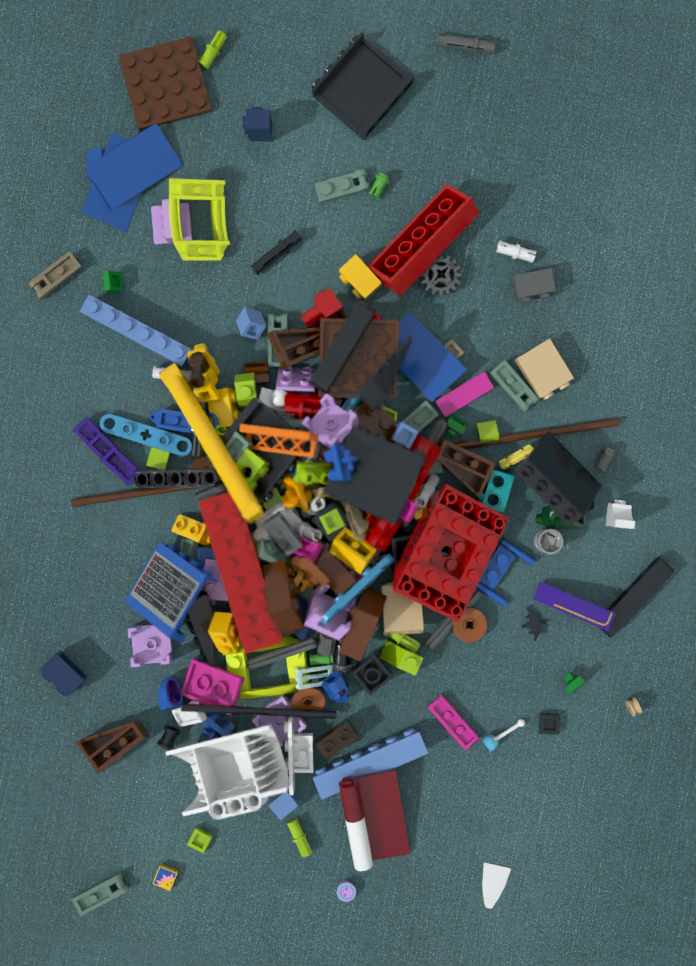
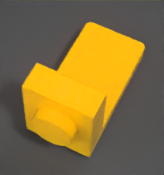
(192, 530)

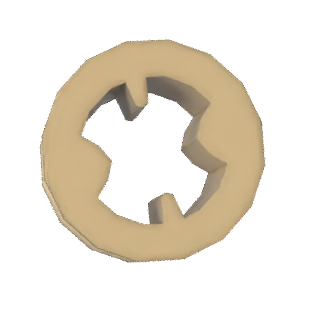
(319, 493)
(633, 706)

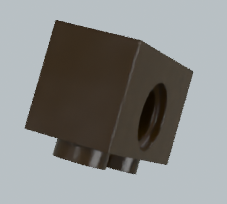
(336, 738)

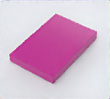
(211, 684)

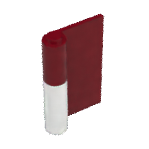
(373, 817)

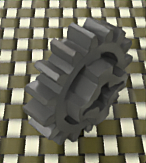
(446, 282)

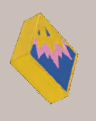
(165, 877)

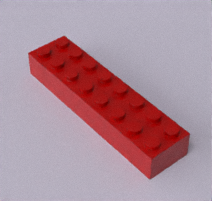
(240, 572)

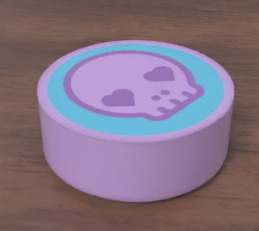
(346, 890)

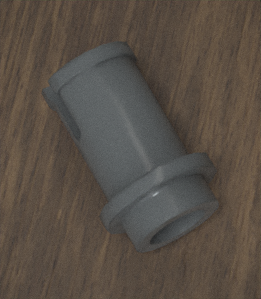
(605, 459)

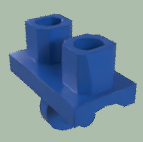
(342, 461)
(211, 721)

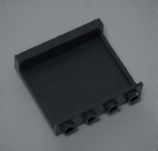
(361, 86)
(259, 414)
(380, 476)
(559, 479)

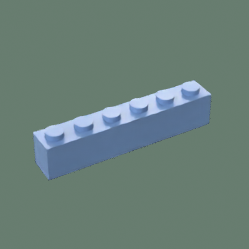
(136, 331)
(376, 759)

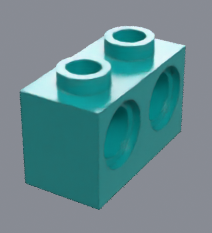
(501, 493)

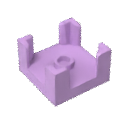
(331, 423)
(317, 607)
(149, 646)
(278, 722)

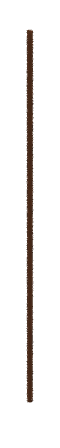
(465, 444)

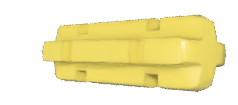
(515, 457)

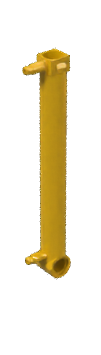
(211, 442)

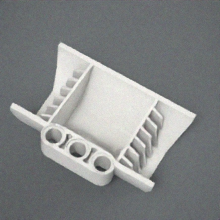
(235, 770)

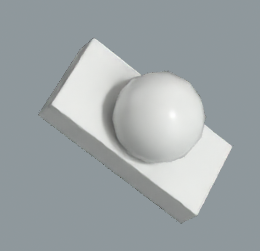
(274, 399)
(188, 718)

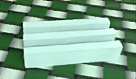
(300, 678)

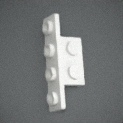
(300, 753)

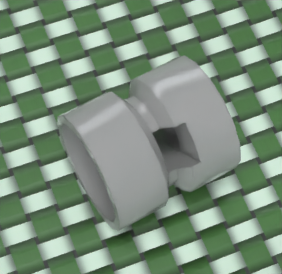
(548, 541)

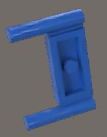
(497, 567)

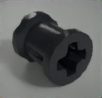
(168, 737)

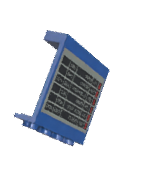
(168, 589)

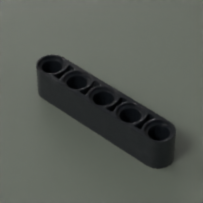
(342, 347)
(171, 479)
(638, 593)

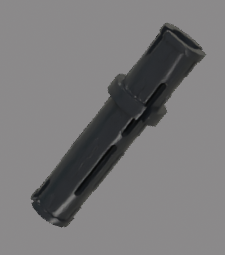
(280, 249)

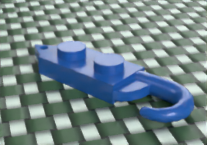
(176, 420)

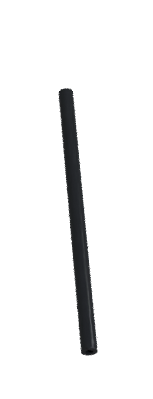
(258, 711)

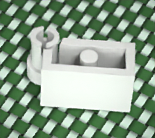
(290, 515)

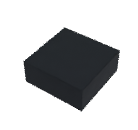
(549, 723)

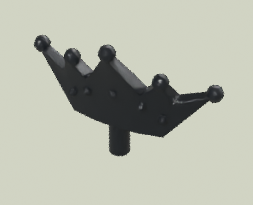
(534, 623)

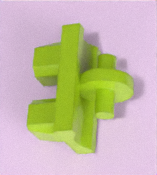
(312, 472)

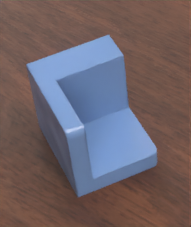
(251, 323)
(404, 434)
(283, 804)

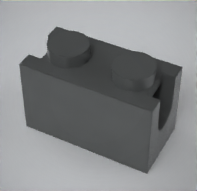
(533, 285)

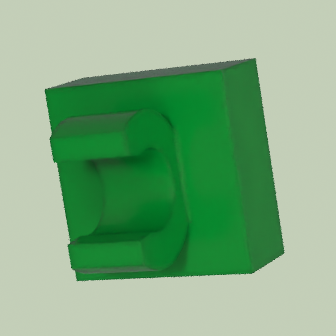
(112, 281)
(455, 425)
(574, 684)

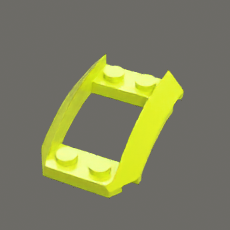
(199, 190)
(237, 664)

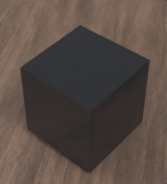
(316, 523)
(371, 673)

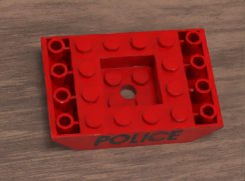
(450, 580)

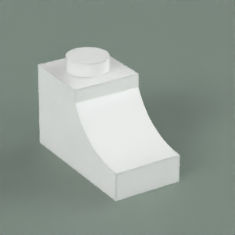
(619, 515)

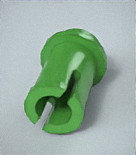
(379, 185)
(318, 659)

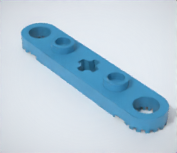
(133, 431)
(344, 600)

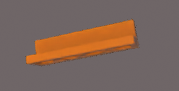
(286, 434)

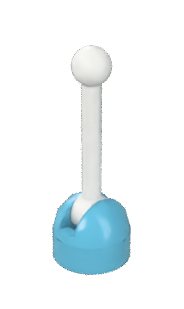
(491, 741)

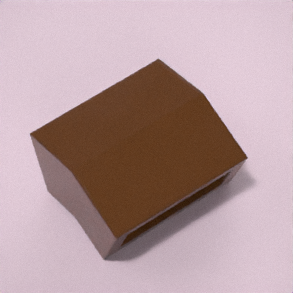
(260, 370)

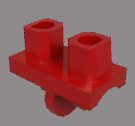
(301, 404)

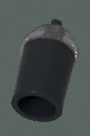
(341, 661)

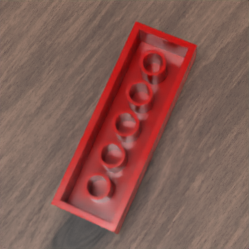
(423, 239)

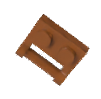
(311, 572)

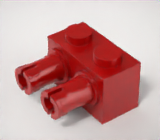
(325, 306)

